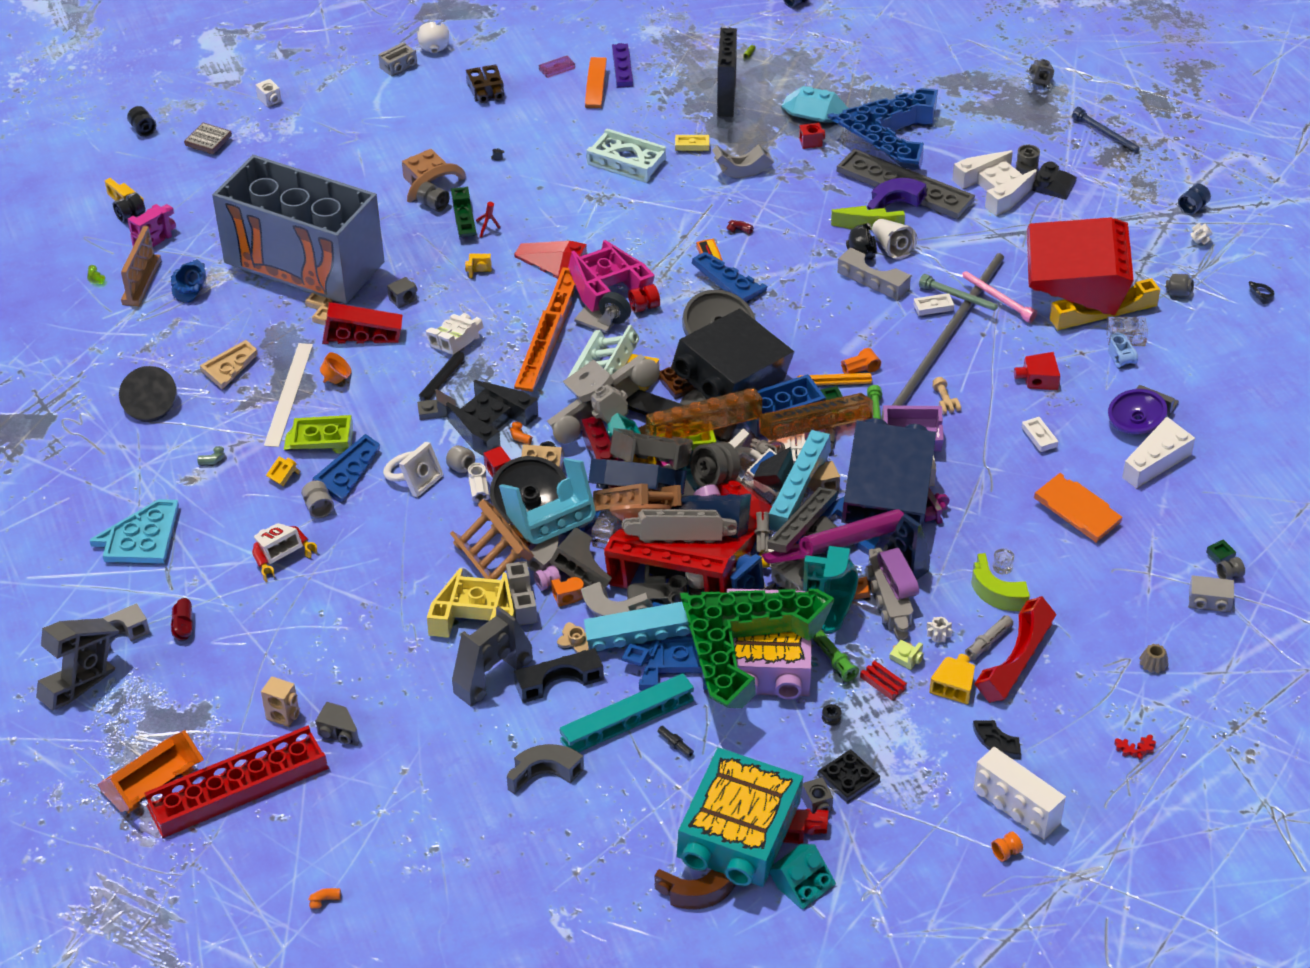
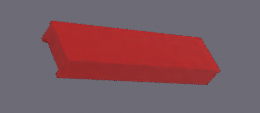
(236, 784)

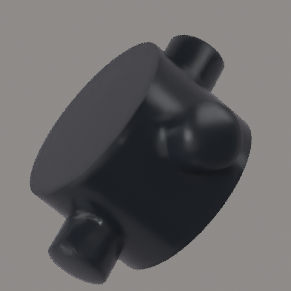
(497, 154)

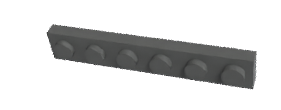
(802, 520)

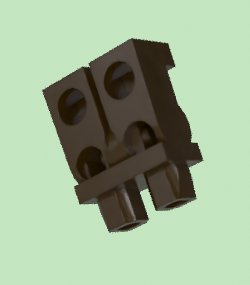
(486, 84)

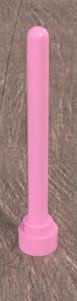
(1027, 314)

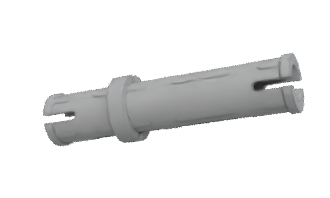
(984, 641)

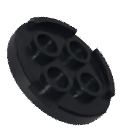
(147, 393)

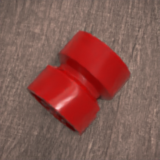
(644, 298)

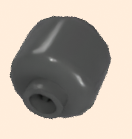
(1180, 285)

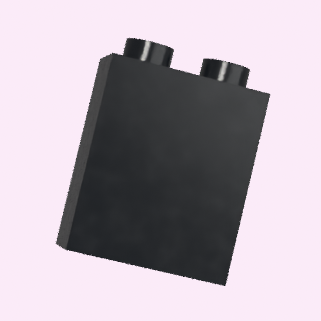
(731, 356)

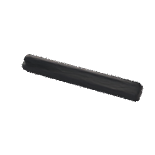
(441, 376)

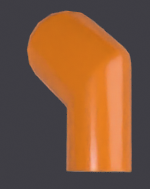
(518, 435)
(324, 894)

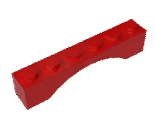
(1034, 621)

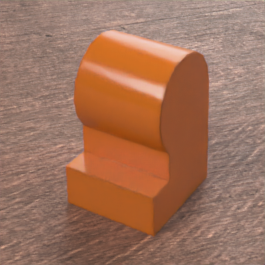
(568, 591)

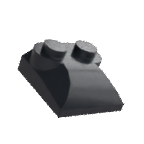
(1053, 181)

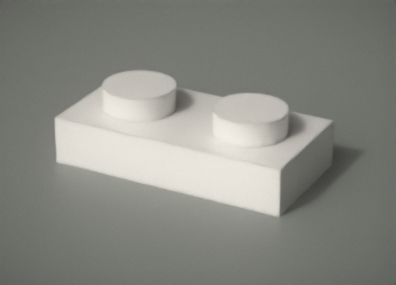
(933, 304)
(1039, 434)

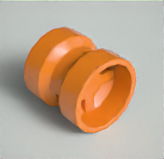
(1007, 846)

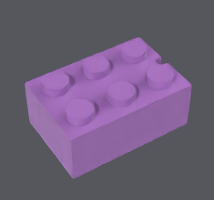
(923, 415)

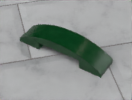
(463, 212)

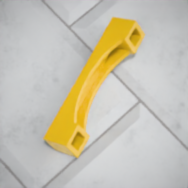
(1139, 297)

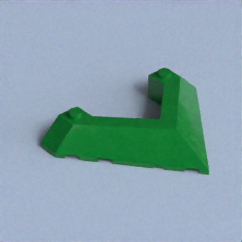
(720, 617)

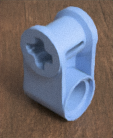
(1122, 350)

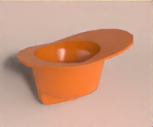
(335, 368)

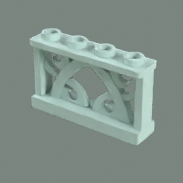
(631, 167)

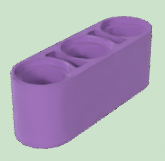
(898, 573)

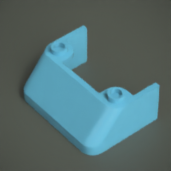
(569, 511)

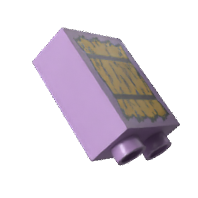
(776, 661)

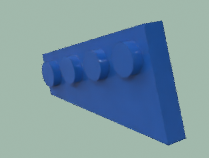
(727, 277)
(348, 467)

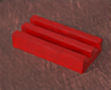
(885, 677)

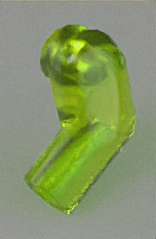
(94, 276)

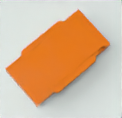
(1078, 507)

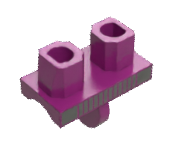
(935, 506)

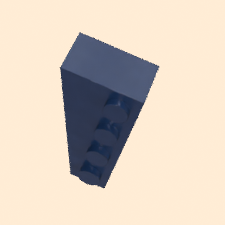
(728, 506)

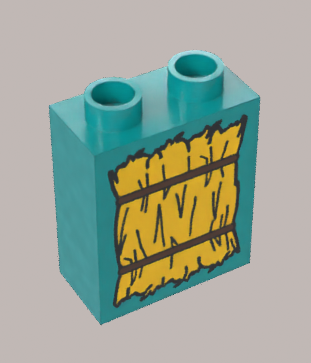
(739, 818)

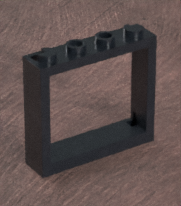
(726, 72)

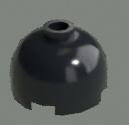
(862, 240)

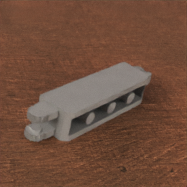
(679, 525)
(895, 612)

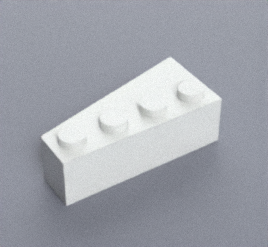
(1158, 453)

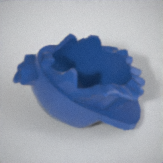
(188, 281)

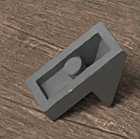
(435, 408)

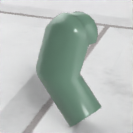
(212, 459)

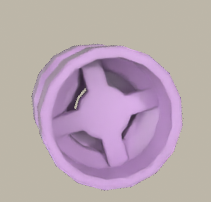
(544, 578)

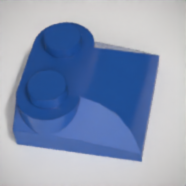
(748, 573)

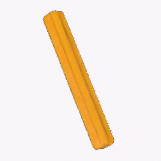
(841, 379)

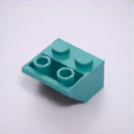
(802, 875)

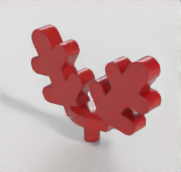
(1145, 746)

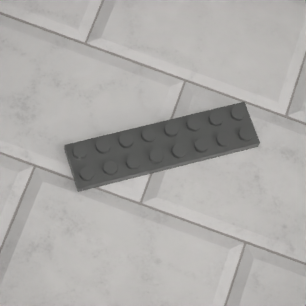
(875, 171)

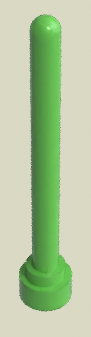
(875, 393)

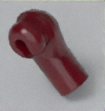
(733, 224)

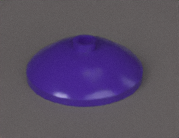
(1137, 411)

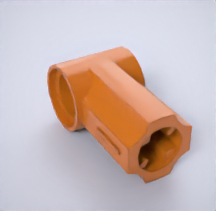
(865, 360)

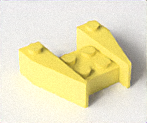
(467, 599)

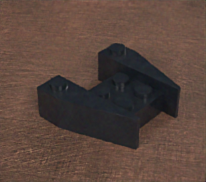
(489, 411)

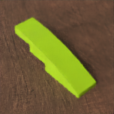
(859, 215)

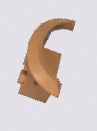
(427, 167)

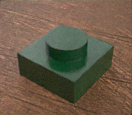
(831, 393)
(1221, 551)

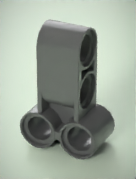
(660, 592)

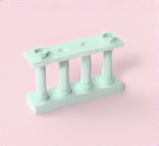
(597, 347)

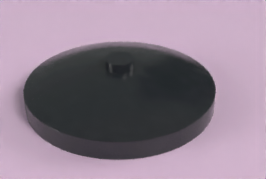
(533, 476)

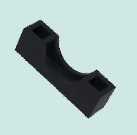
(581, 666)

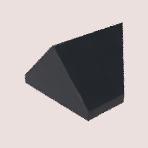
(775, 470)

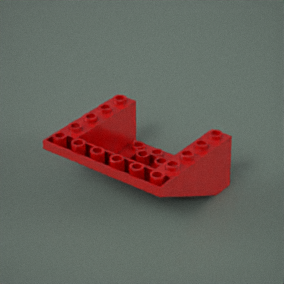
(1081, 261)
(712, 560)

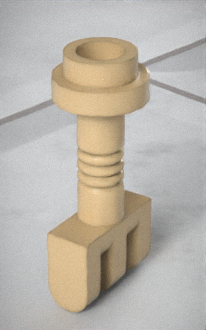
(940, 384)

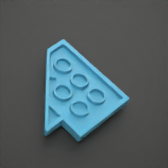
(141, 536)

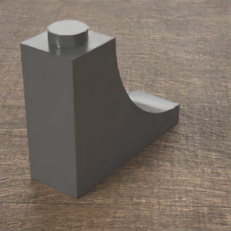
(576, 560)

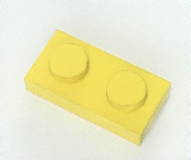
(691, 142)

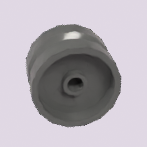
(715, 464)

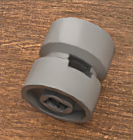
(317, 499)

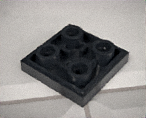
(848, 775)

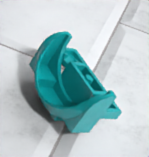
(835, 577)

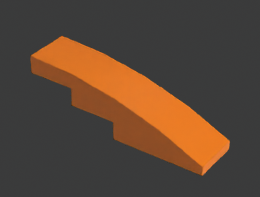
(595, 82)

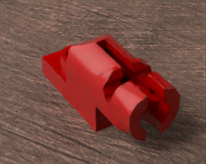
(806, 823)

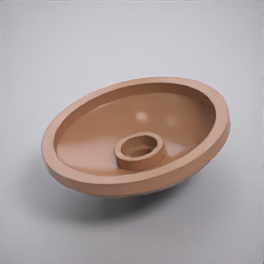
(632, 510)

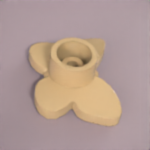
(573, 637)

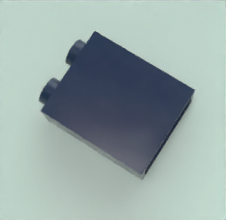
(888, 470)

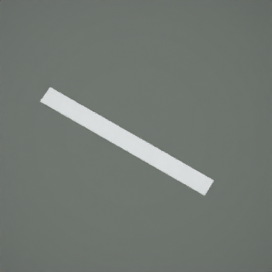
(288, 395)

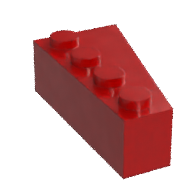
(360, 325)

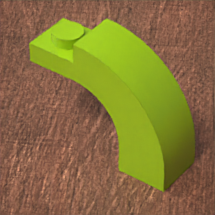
(995, 592)

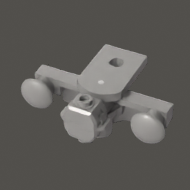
(601, 394)

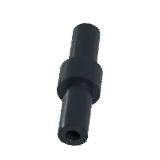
(675, 741)

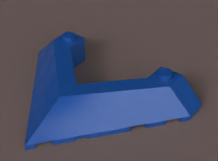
(879, 119)

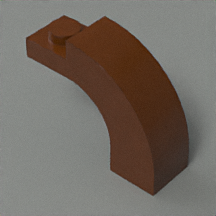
(694, 893)

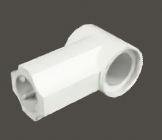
(478, 482)

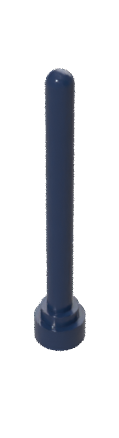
(1080, 114)

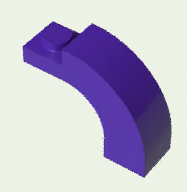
(896, 190)

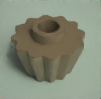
(1154, 658)

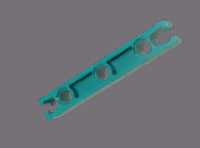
(627, 713)

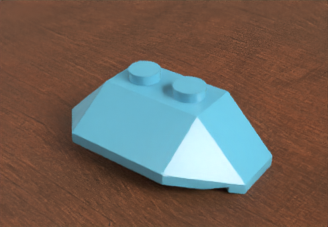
(813, 104)

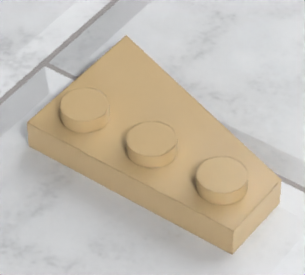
(229, 364)

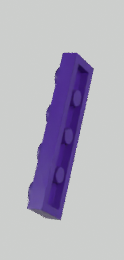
(622, 65)

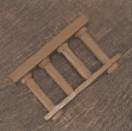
(636, 494)
(509, 538)

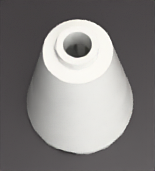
(895, 238)

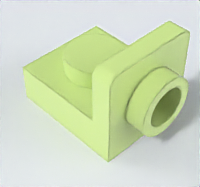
(907, 654)

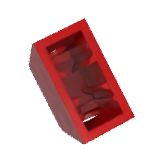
(1039, 371)

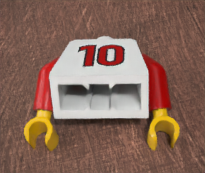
(278, 542)

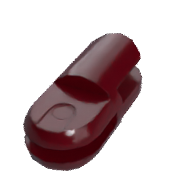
(181, 619)

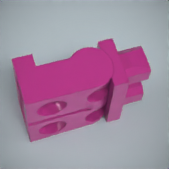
(158, 221)

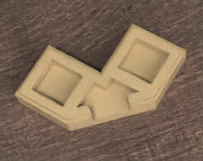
(321, 304)

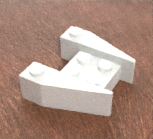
(995, 175)

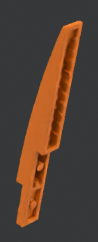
(547, 332)

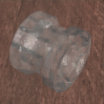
(1003, 561)

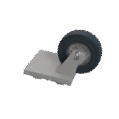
(612, 310)

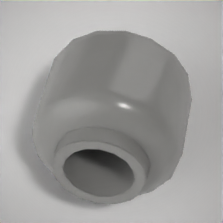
(460, 458)

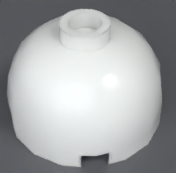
(433, 37)

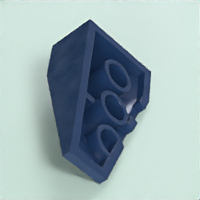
(912, 544)

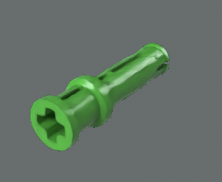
(839, 660)

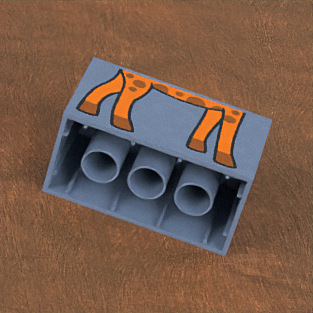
(299, 228)

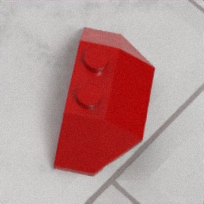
(757, 503)

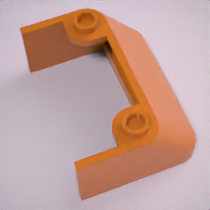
(151, 770)

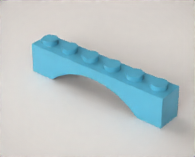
(810, 458)

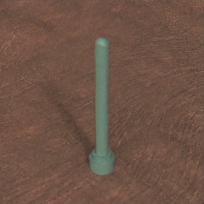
(927, 282)

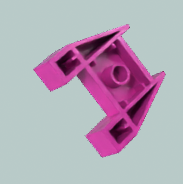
(604, 268)

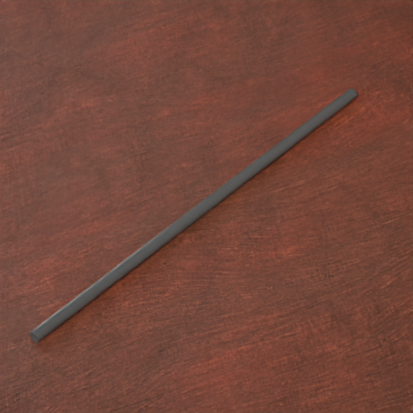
(946, 334)

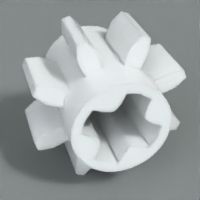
(1201, 233)
(939, 629)

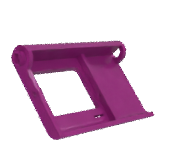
(839, 537)

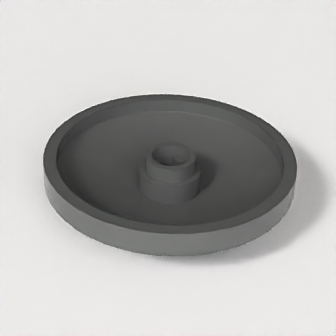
(709, 307)

